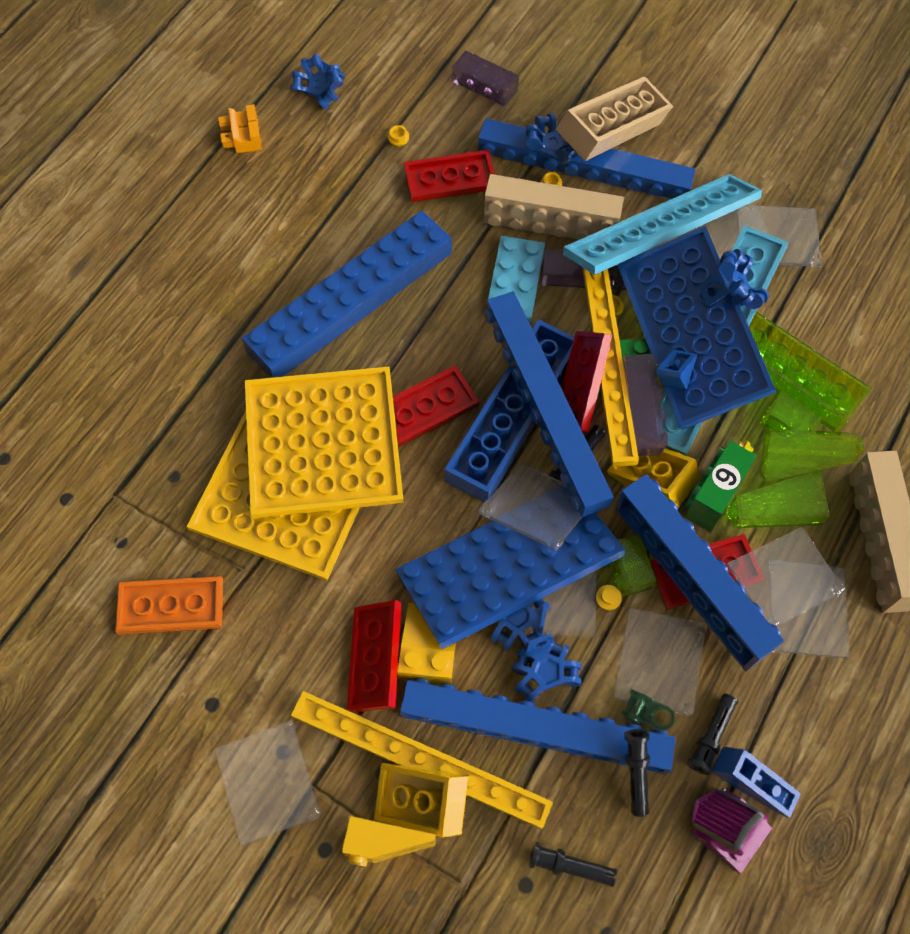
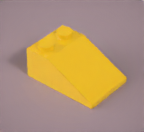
(671, 470)
(421, 654)
(421, 799)
(378, 841)

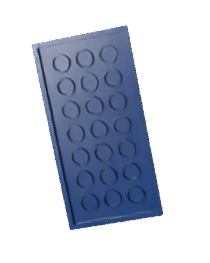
(675, 317)
(499, 573)

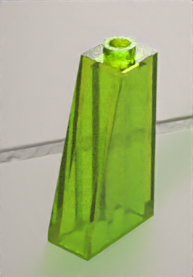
(805, 451)
(782, 504)

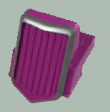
(729, 827)

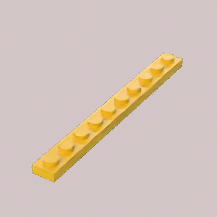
(613, 382)
(408, 752)

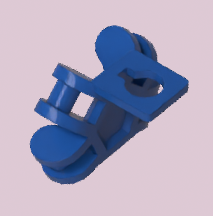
(320, 84)
(548, 143)
(733, 281)
(521, 621)
(546, 669)

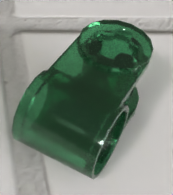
(646, 710)

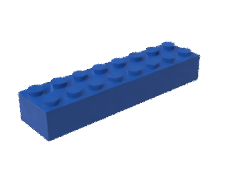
(503, 424)
(698, 573)

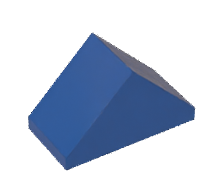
(677, 369)

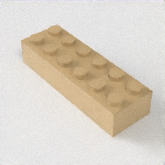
(613, 118)
(549, 207)
(886, 526)

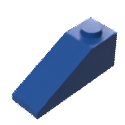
(756, 780)

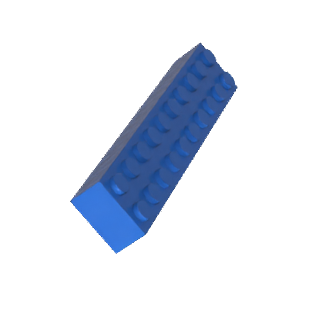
(347, 295)

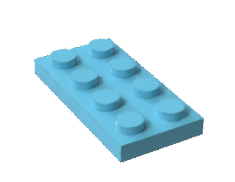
(518, 271)

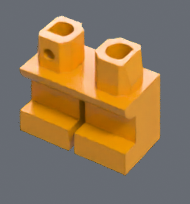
(244, 128)

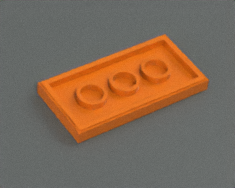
(169, 605)

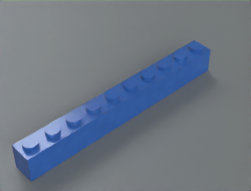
(609, 167)
(548, 405)
(529, 724)

